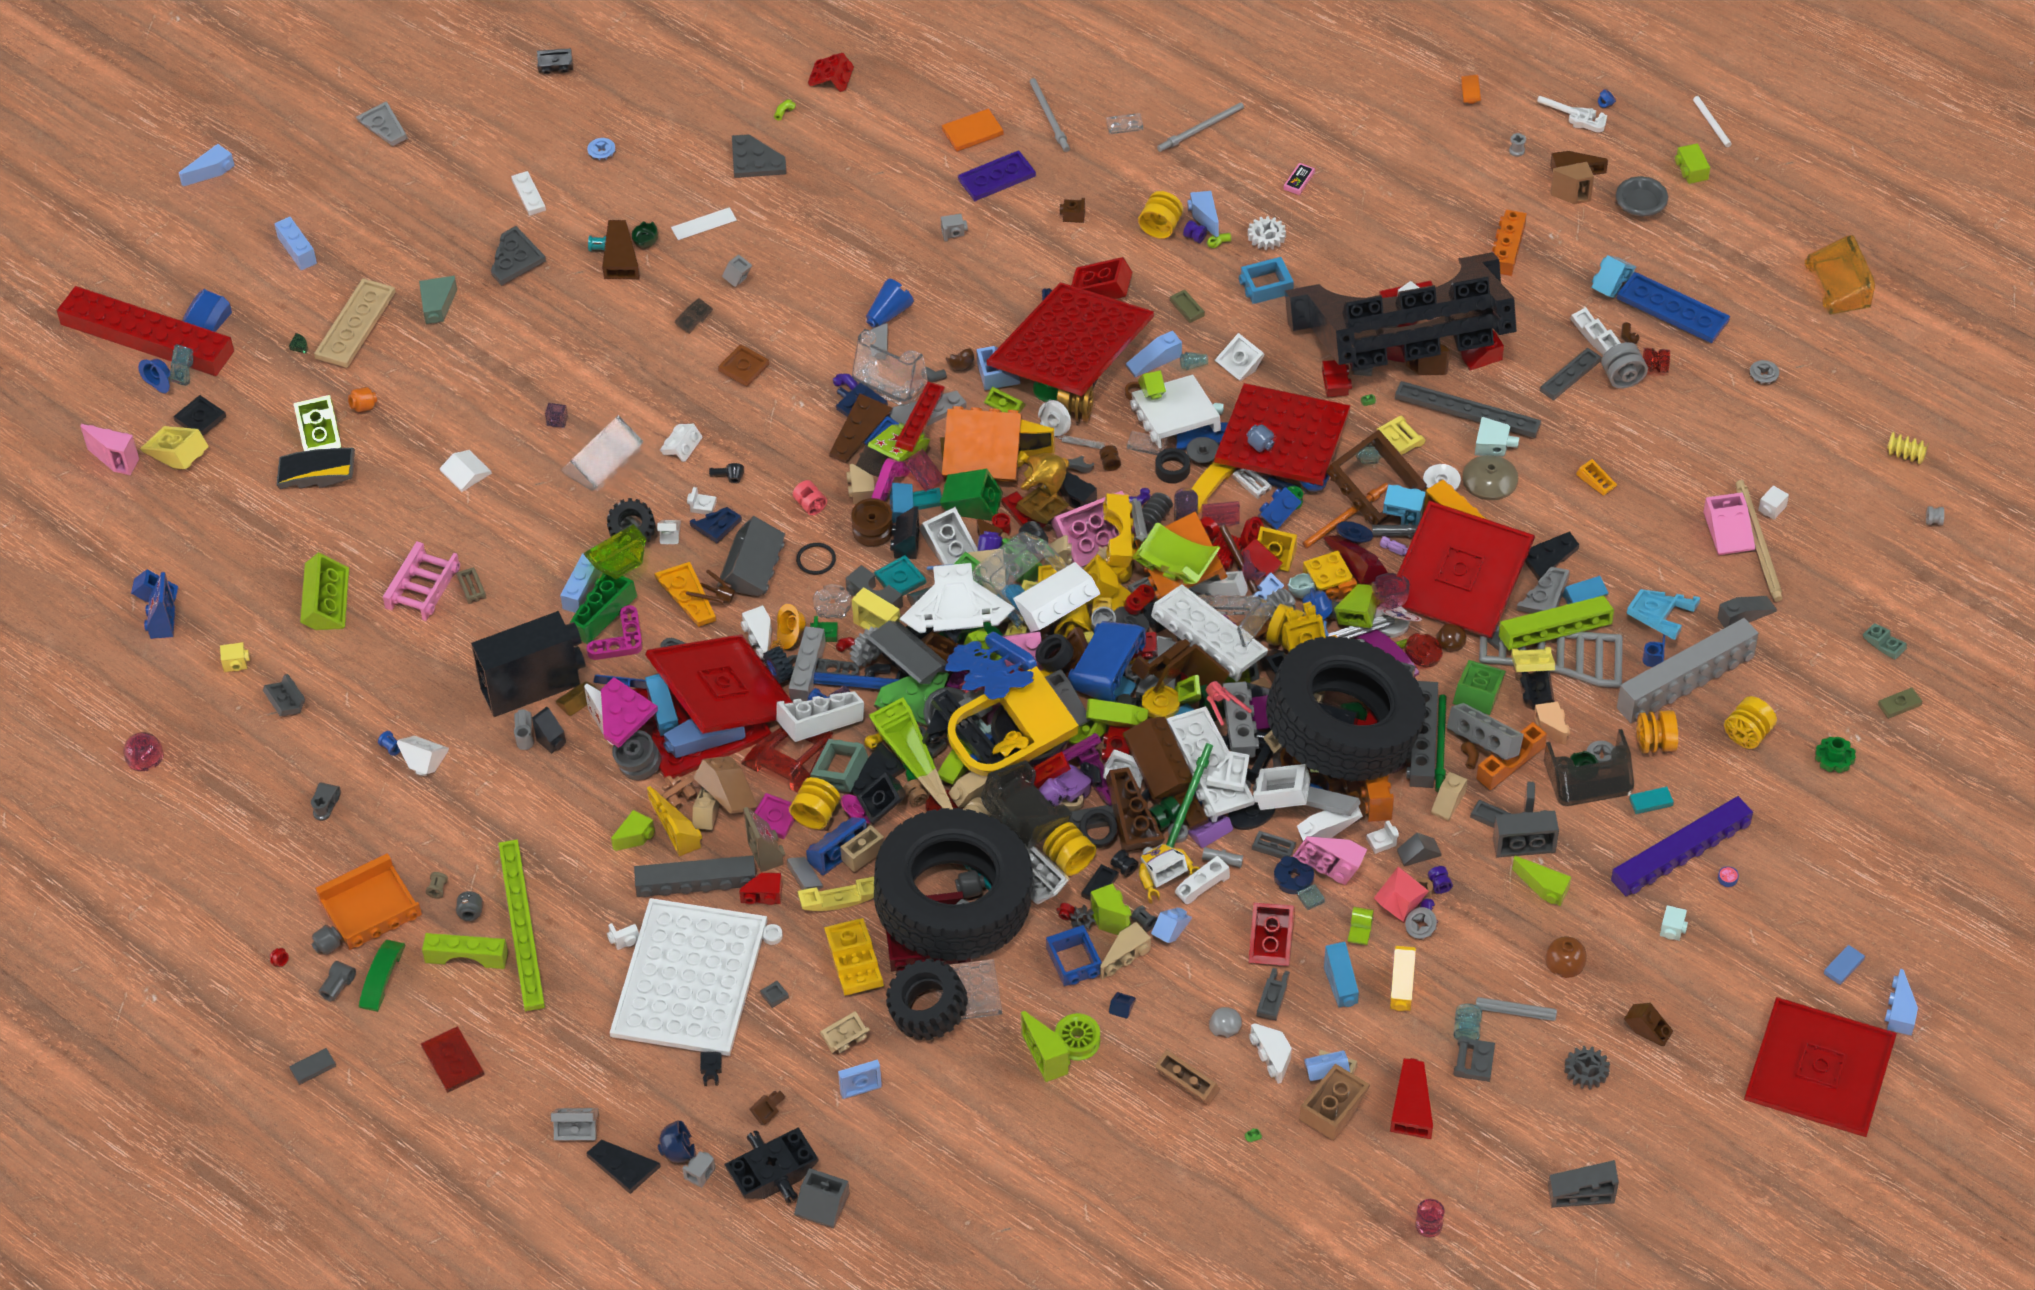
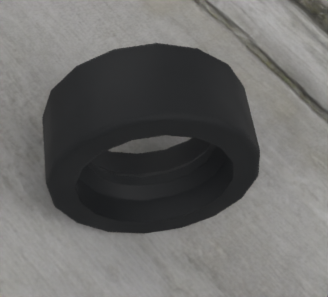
(1172, 454)
(1058, 661)
(1108, 817)

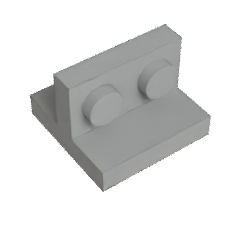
(574, 1123)

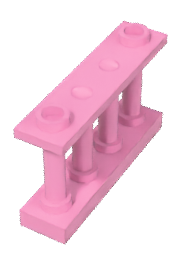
(409, 569)

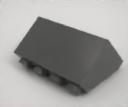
(752, 557)

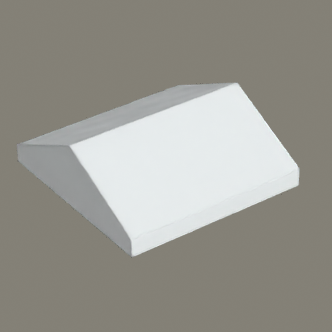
(1240, 357)
(464, 469)

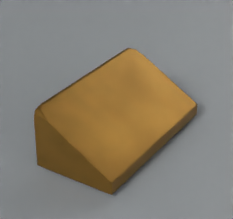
(574, 699)

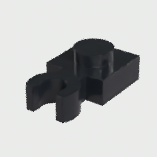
(710, 1065)

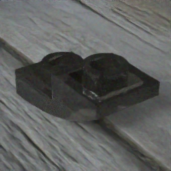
(693, 315)

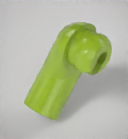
(787, 104)
(1214, 242)

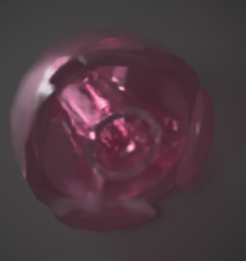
(1390, 590)
(143, 751)

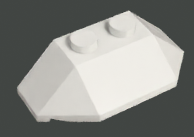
(1047, 877)

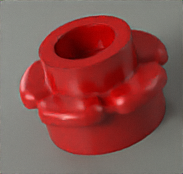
(1064, 911)
(279, 957)

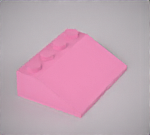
(1086, 530)

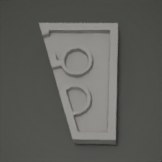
(383, 123)

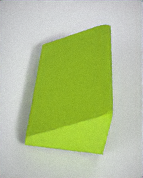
(1003, 401)

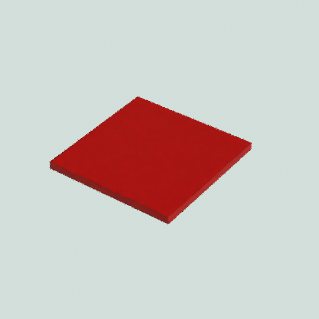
(1463, 568)
(719, 682)
(1820, 1066)

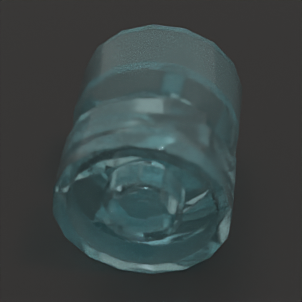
(1467, 1021)

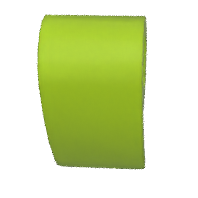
(1360, 925)

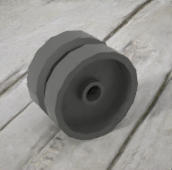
(637, 756)

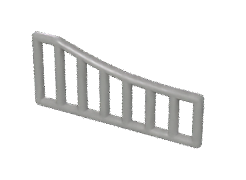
(1559, 667)

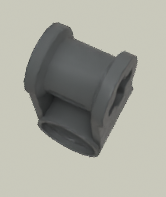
(324, 800)

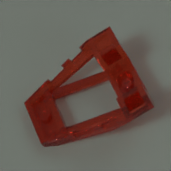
(765, 755)

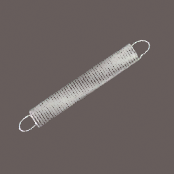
(1098, 445)

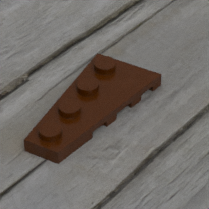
(859, 425)

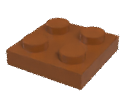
(743, 365)

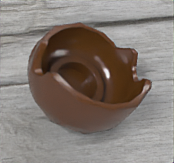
(962, 360)
(1451, 637)

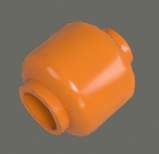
(362, 399)

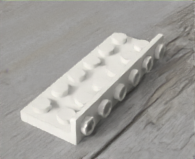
(1202, 625)
(1192, 733)

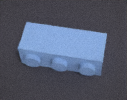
(295, 243)
(579, 584)

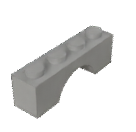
(810, 650)

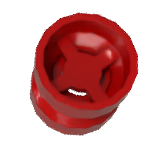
(1002, 521)

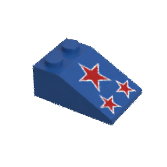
(160, 610)

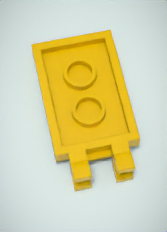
(1304, 627)

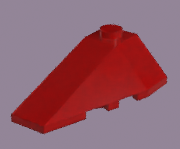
(1485, 355)

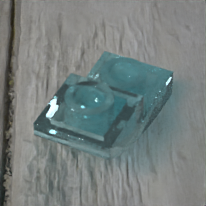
(181, 362)

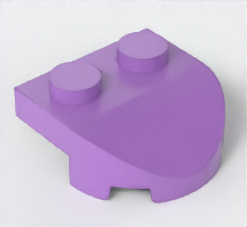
(1076, 783)

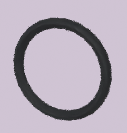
(820, 571)

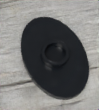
(1250, 817)

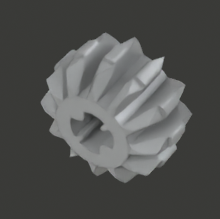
(1283, 597)

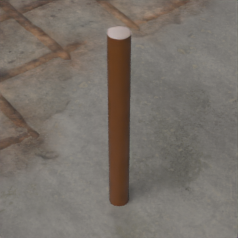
(1237, 556)

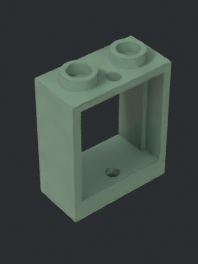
(845, 780)

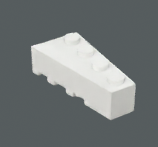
(819, 715)

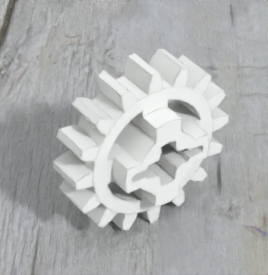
(1266, 233)

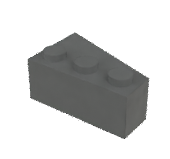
(1584, 1186)

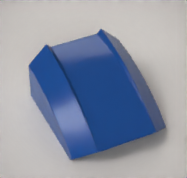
(208, 310)

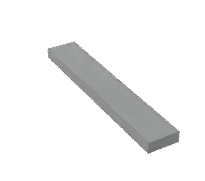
(1324, 799)

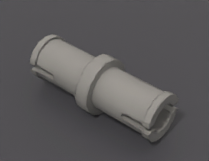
(1228, 858)

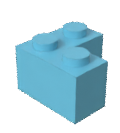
(1612, 275)
(1404, 503)

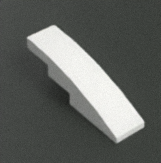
(1594, 331)

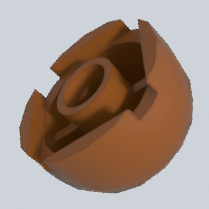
(1566, 957)

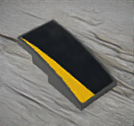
(315, 467)

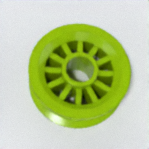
(1082, 1026)

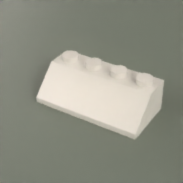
(1056, 596)

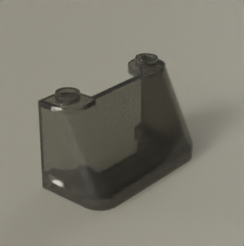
(1015, 801)

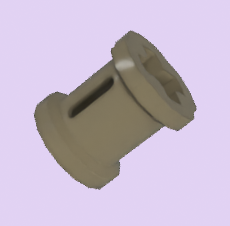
(436, 885)

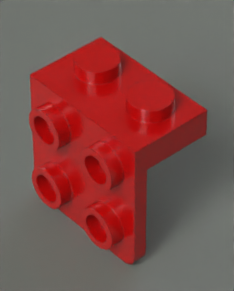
(833, 68)

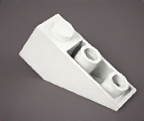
(758, 626)

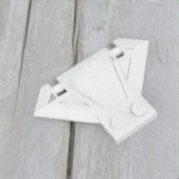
(956, 602)

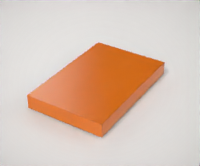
(972, 129)

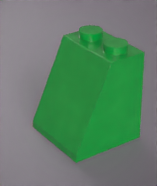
(973, 494)

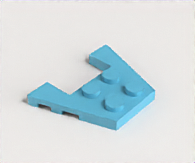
(1654, 607)

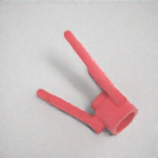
(1218, 693)

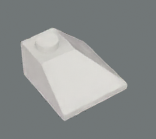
(422, 754)

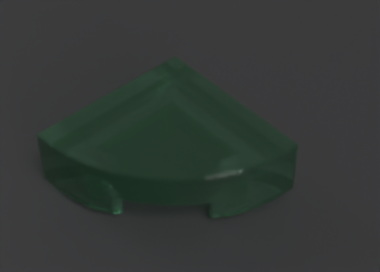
(298, 344)

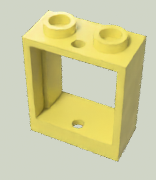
(872, 610)

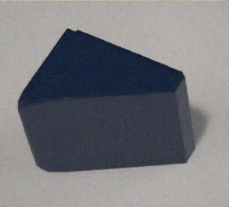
(1121, 1005)

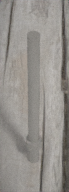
(1059, 135)
(1174, 140)

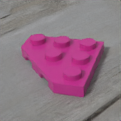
(623, 711)

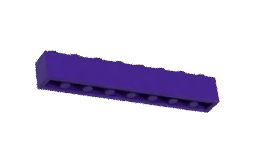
(1682, 846)

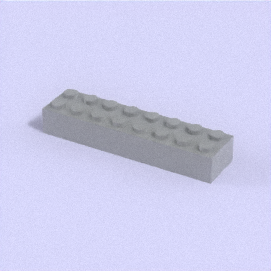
(1687, 670)

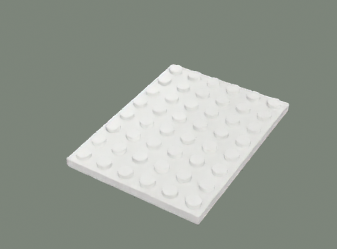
(689, 977)

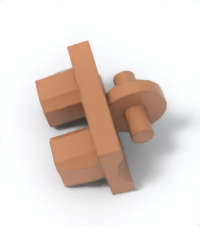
(684, 787)

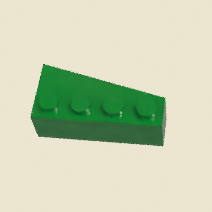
(603, 605)

